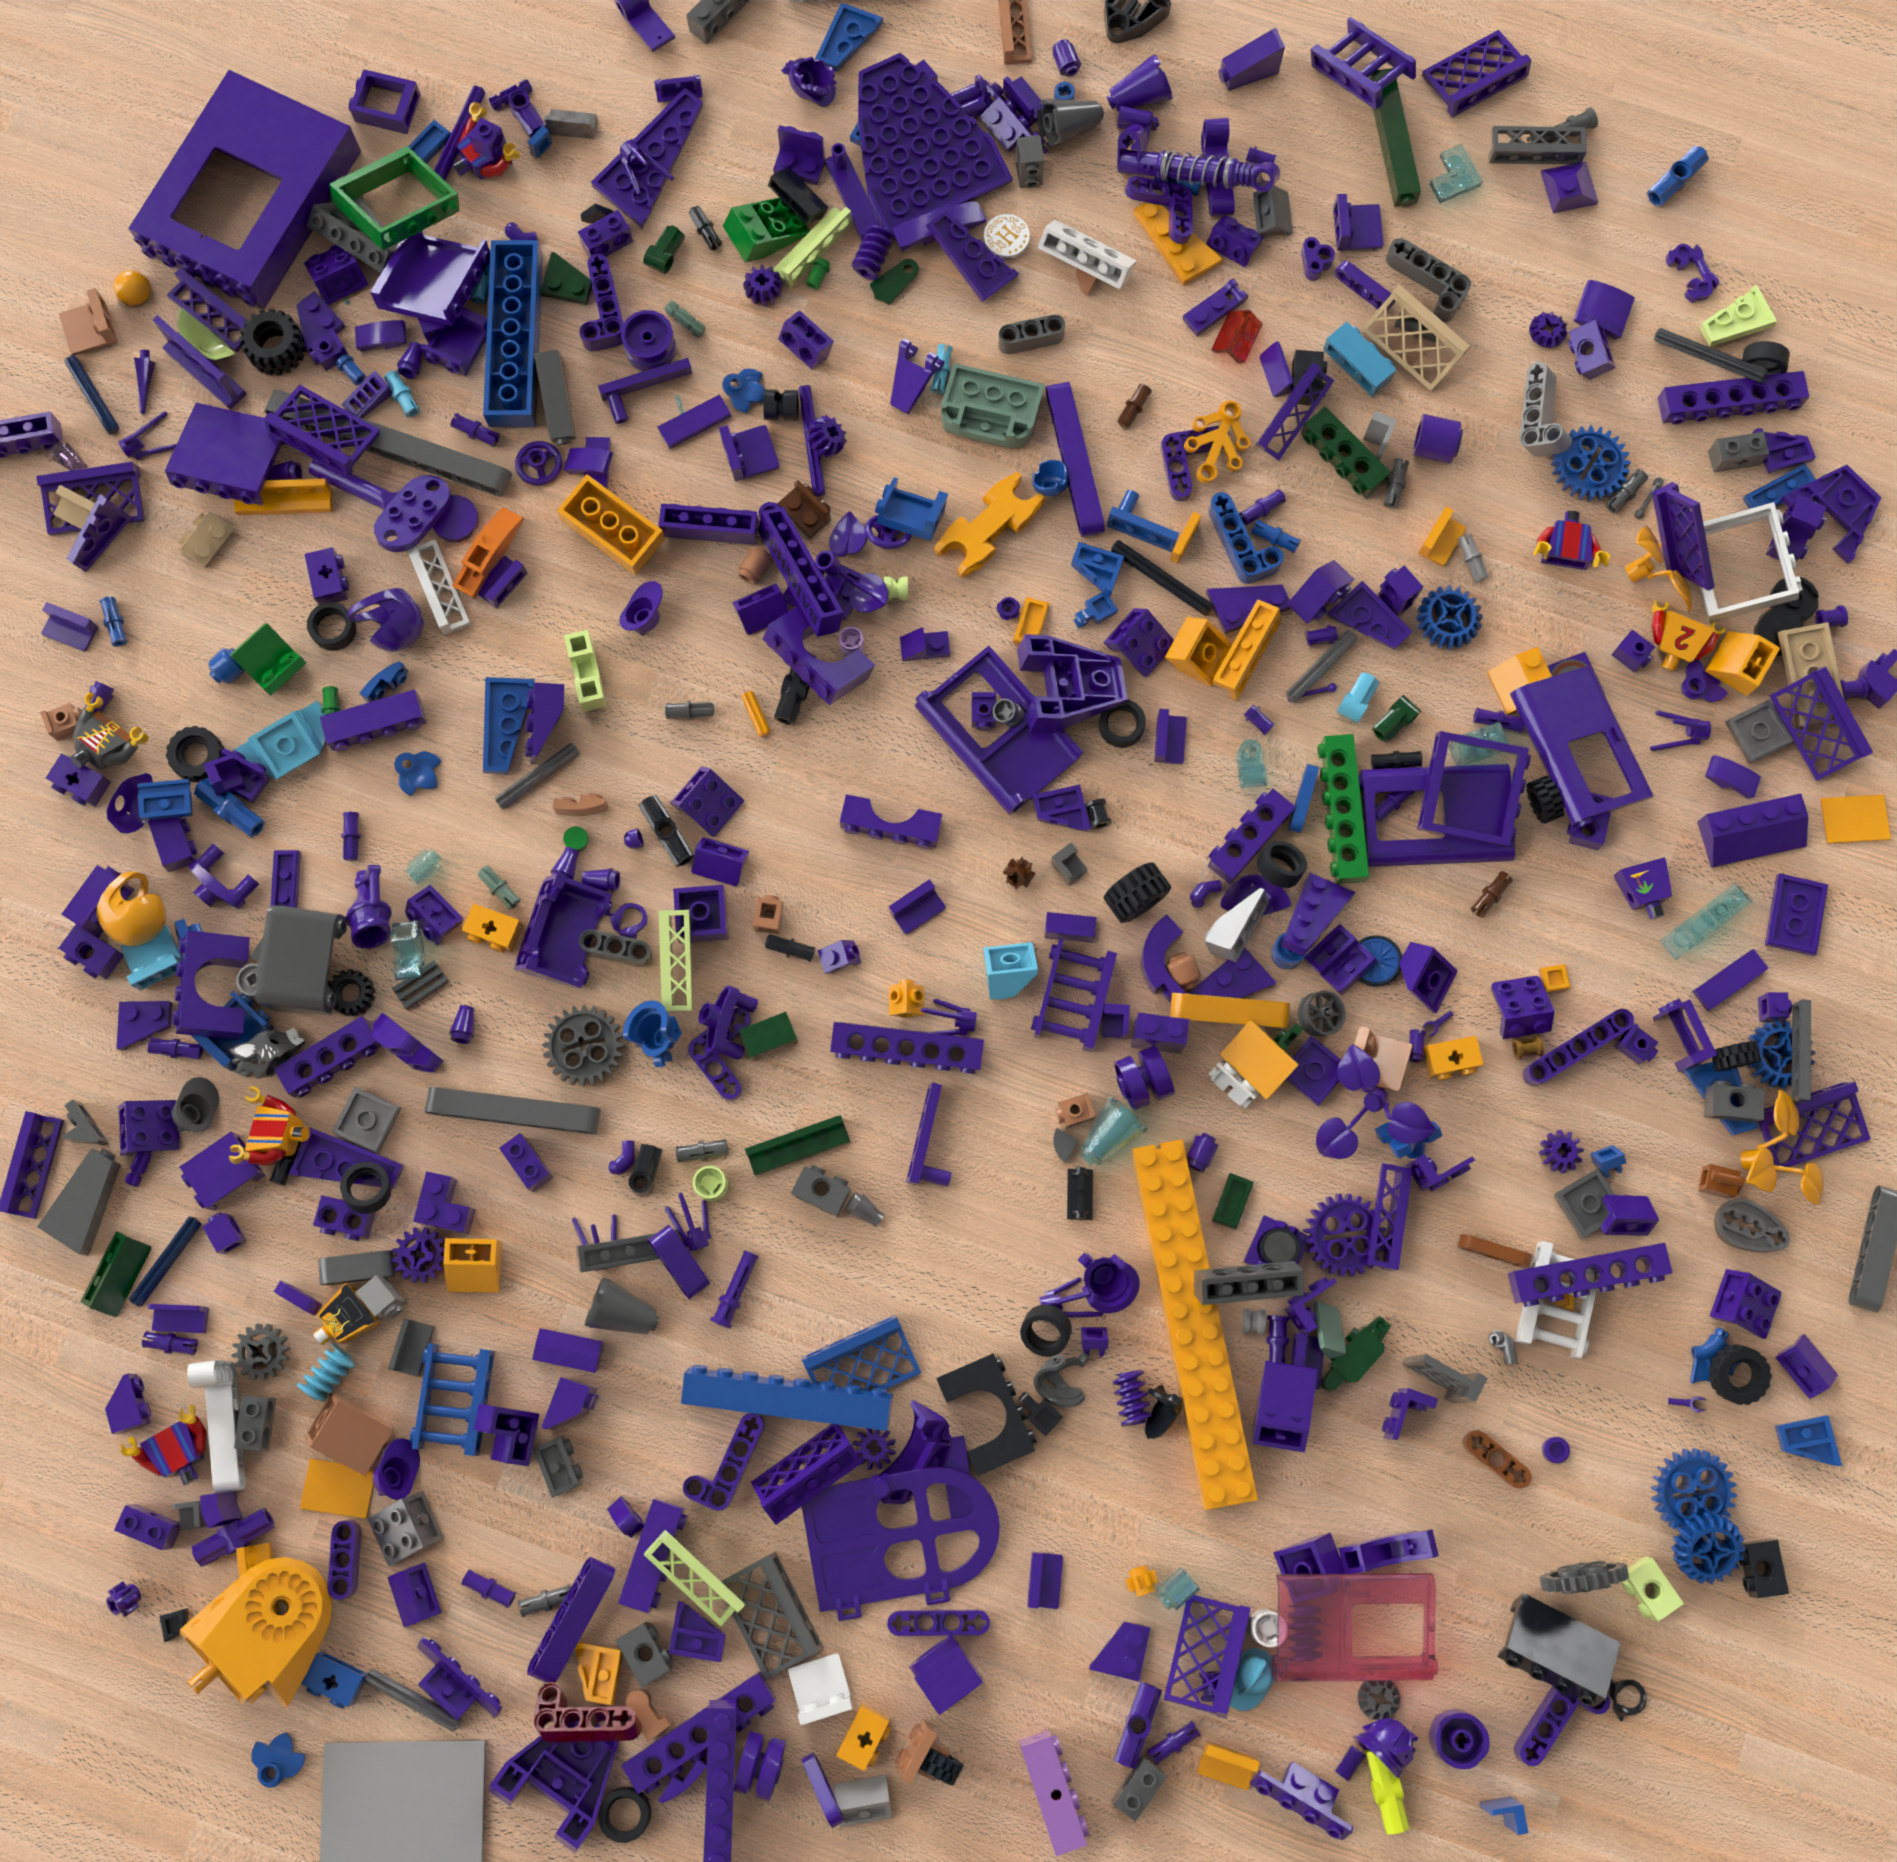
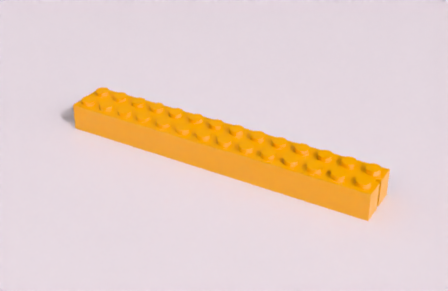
(1193, 1328)

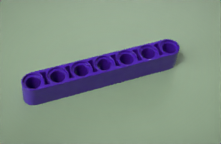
(1075, 457)

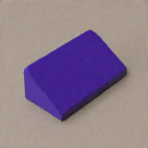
(1276, 370)

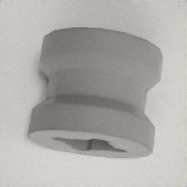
(1253, 1321)

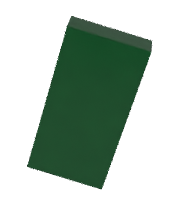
(1232, 1201)

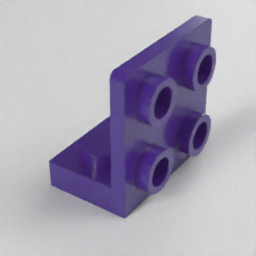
(801, 153)
(1357, 225)
(335, 274)
(749, 451)
(1141, 640)
(708, 800)
(147, 1127)
(1425, 1172)
(1746, 1302)
(1303, 1317)
(1400, 1402)

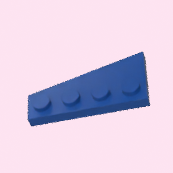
(503, 720)

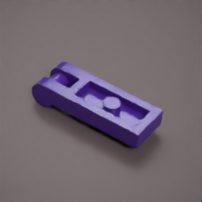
(1214, 307)

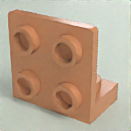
(88, 325)
(1389, 1055)

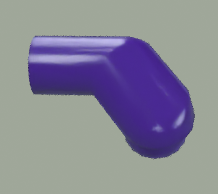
(513, 232)
(624, 1161)

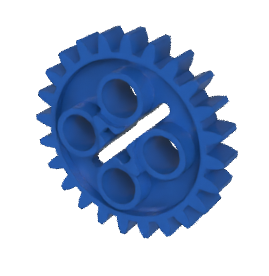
(1609, 474)
(1691, 1467)

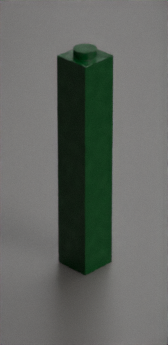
(1396, 144)

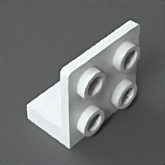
(820, 1688)

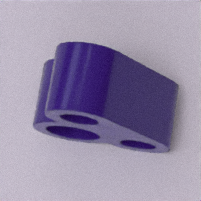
(1312, 260)
(625, 1517)

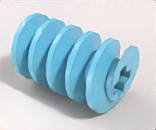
(327, 1374)

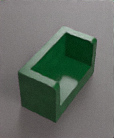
(768, 1035)

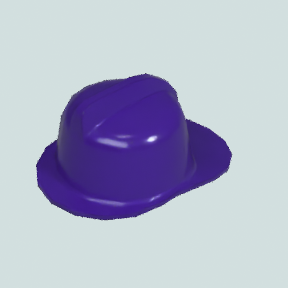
(642, 609)
(397, 1470)

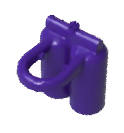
(974, 98)
(1129, 116)

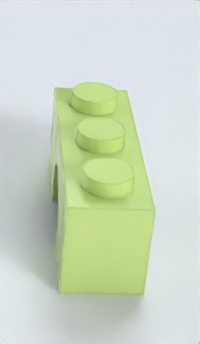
(586, 671)

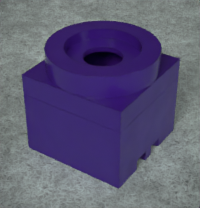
(945, 1674)

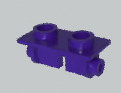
(669, 88)

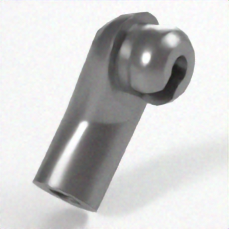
(1505, 1344)

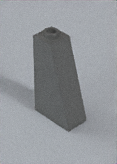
(555, 396)
(82, 1203)

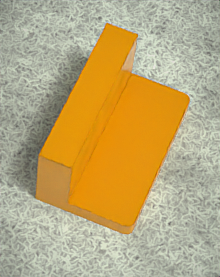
(1442, 538)
(1227, 1765)

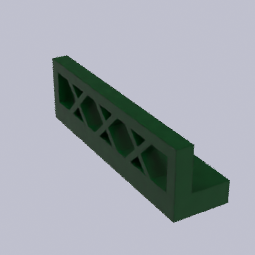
(797, 1145)

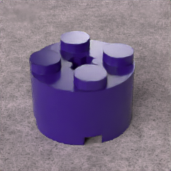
(1470, 1749)

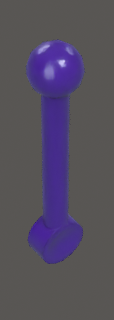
(1331, 688)

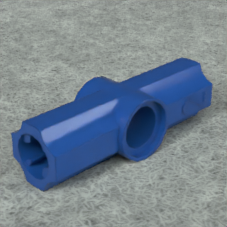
(1670, 183)
(229, 808)

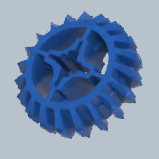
(1440, 601)
(1774, 1070)
(1716, 1555)

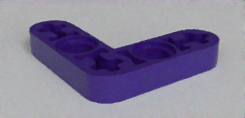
(1174, 202)
(1179, 439)
(708, 1058)

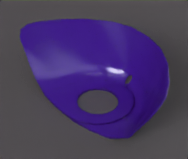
(129, 789)
(1242, 888)

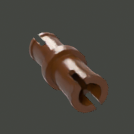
(1491, 894)

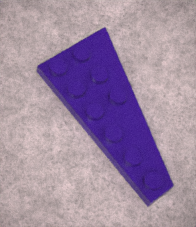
(663, 142)

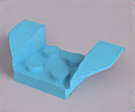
(287, 742)

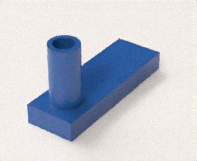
(1140, 528)

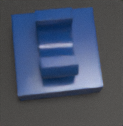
(181, 928)
(1608, 1158)

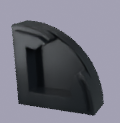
(595, 213)
(172, 1623)

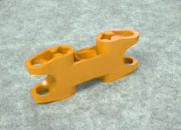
(976, 537)

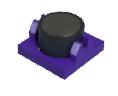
(1278, 1245)

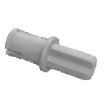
(1473, 558)

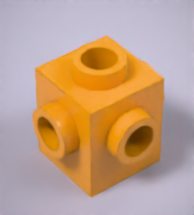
(906, 999)

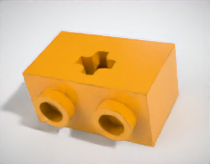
(482, 918)
(1464, 1049)
(851, 1748)

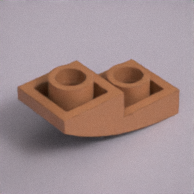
(587, 805)

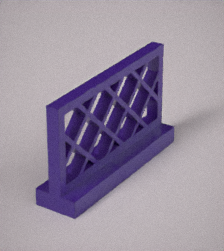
(1487, 83)
(200, 367)
(308, 443)
(91, 477)
(1683, 535)
(1840, 712)
(1821, 1098)
(805, 1484)
(1230, 1662)

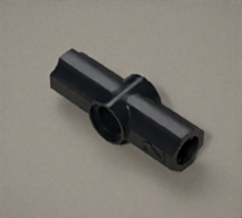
(793, 692)
(674, 842)

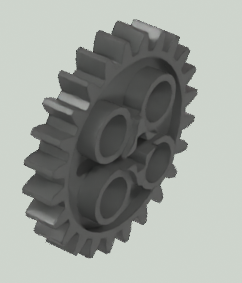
(588, 1067)
(1584, 1577)

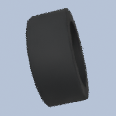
(1768, 355)
(318, 614)
(1119, 741)
(1274, 873)
(359, 1170)
(1034, 1342)
(604, 1820)

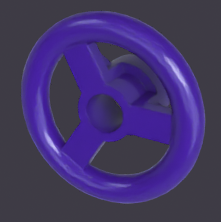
(533, 454)
(886, 536)

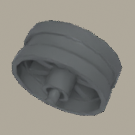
(1321, 1013)

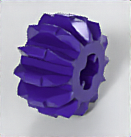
(765, 277)
(826, 436)
(1556, 1160)
(867, 1452)

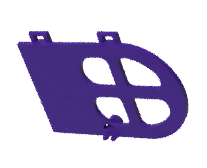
(851, 1543)

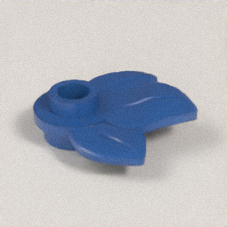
(748, 389)
(420, 772)
(278, 1756)

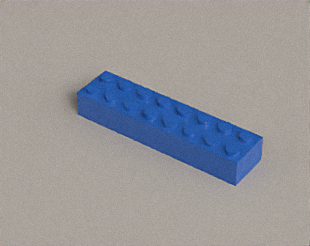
(513, 333)

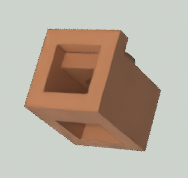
(57, 728)
(764, 905)
(1085, 1106)

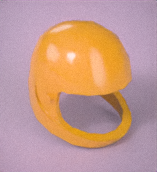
(134, 920)

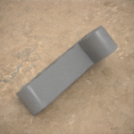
(1537, 430)

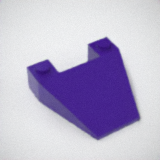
(1076, 682)
(566, 1774)

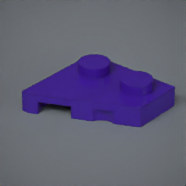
(1786, 450)
(1062, 808)
(141, 1020)
(695, 1636)

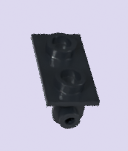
(1080, 1194)

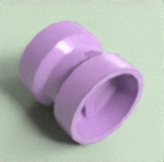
(850, 636)

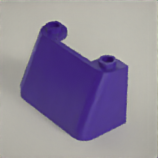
(553, 932)

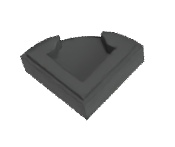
(1063, 1144)

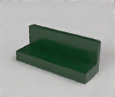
(115, 1274)

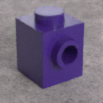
(1634, 651)

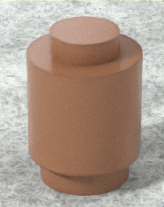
(754, 565)

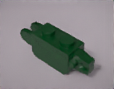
(1362, 1351)

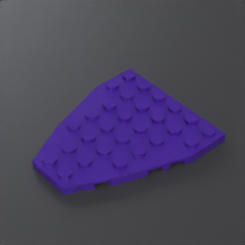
(920, 145)

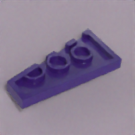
(977, 264)
(1314, 912)
(330, 1157)

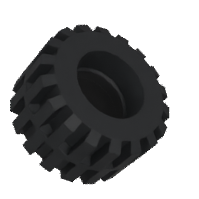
(262, 328)
(1137, 892)

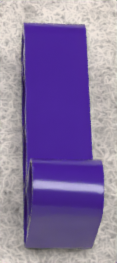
(1215, 142)
(605, 300)
(730, 1459)
(1555, 1722)

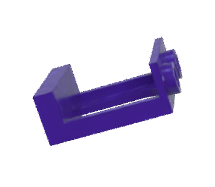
(1695, 1056)

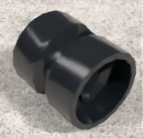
(781, 405)

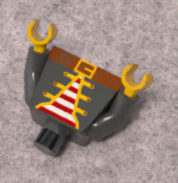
(101, 740)

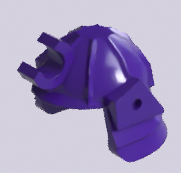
(1111, 1283)
(1389, 1743)

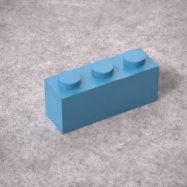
(1359, 358)

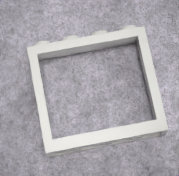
(1786, 560)

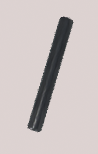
(1711, 355)
(1163, 578)

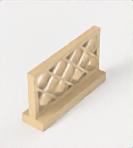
(1433, 325)

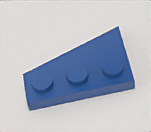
(847, 34)

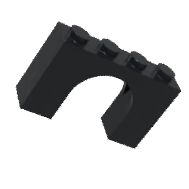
(1014, 1439)

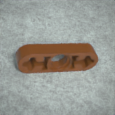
(1495, 1251)
(1517, 1465)

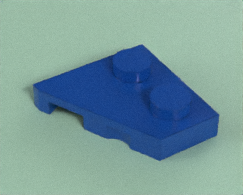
(1097, 566)
(1810, 1439)

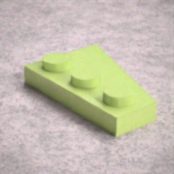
(1742, 318)

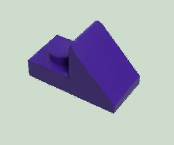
(923, 645)

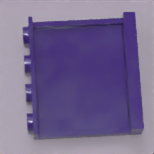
(430, 278)
(223, 454)

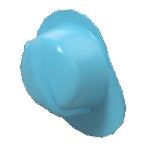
(1252, 1679)

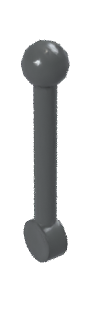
(1657, 483)

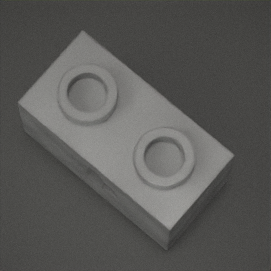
(381, 1297)

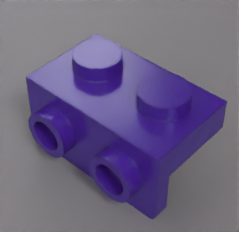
(1234, 240)
(252, 774)

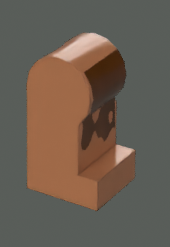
(651, 1722)

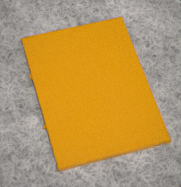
(1855, 818)
(1259, 1059)
(336, 1489)

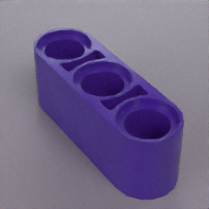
(678, 1261)
(336, 1570)

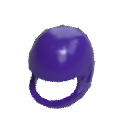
(397, 615)

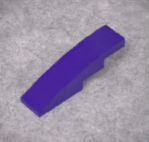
(915, 230)

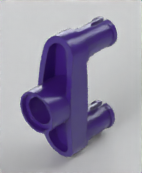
(211, 888)
(718, 1020)

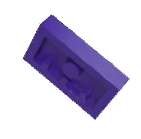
(433, 914)

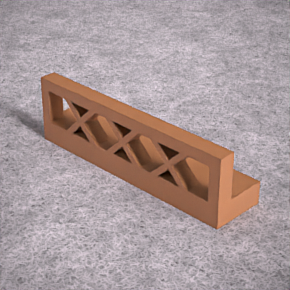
(1007, 35)

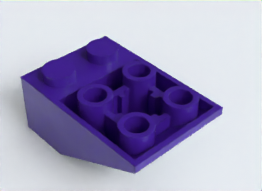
(546, 707)
(1284, 1406)

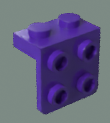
(1523, 1007)

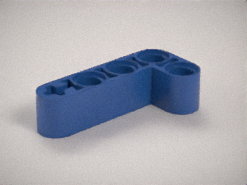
(1240, 537)

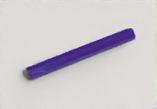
(450, 150)
(814, 460)

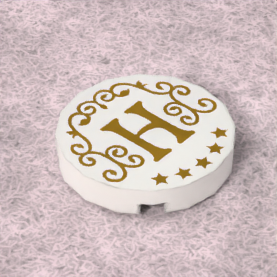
(1006, 236)

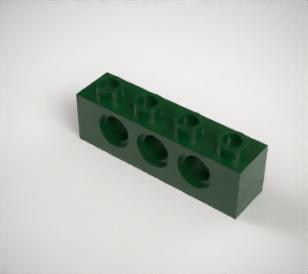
(1344, 440)

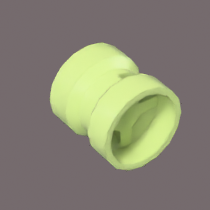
(897, 588)

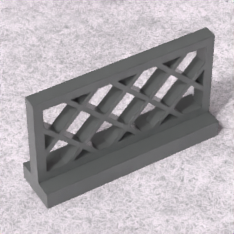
(1459, 1386)
(792, 1610)

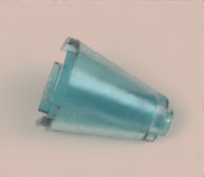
(1111, 1132)

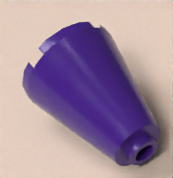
(1141, 87)

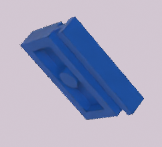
(165, 799)

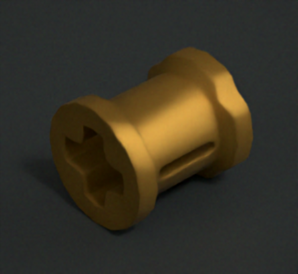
(1528, 1047)

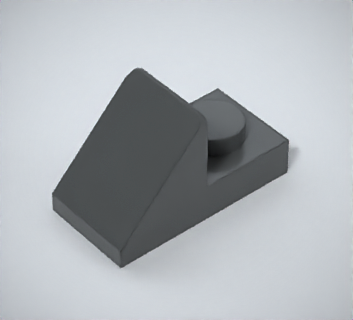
(87, 1129)

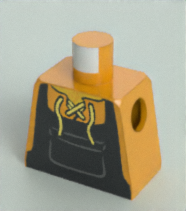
(345, 1317)

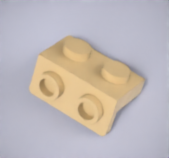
(205, 538)

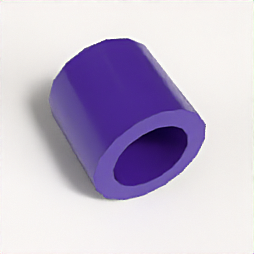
(1437, 439)

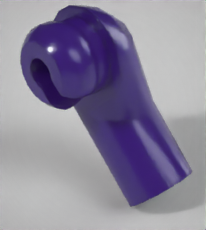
(1202, 890)

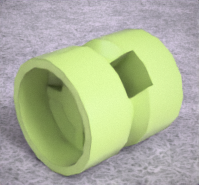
(710, 1183)

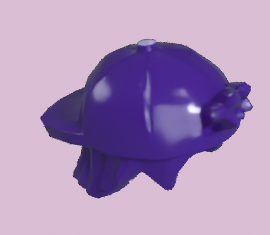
(811, 80)

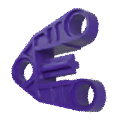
(404, 1045)

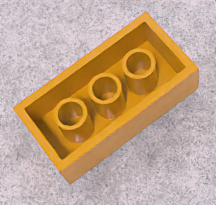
(611, 524)

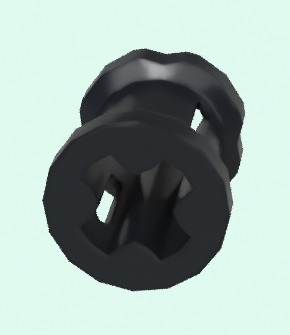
(1098, 813)

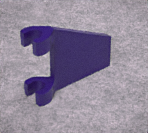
(910, 378)

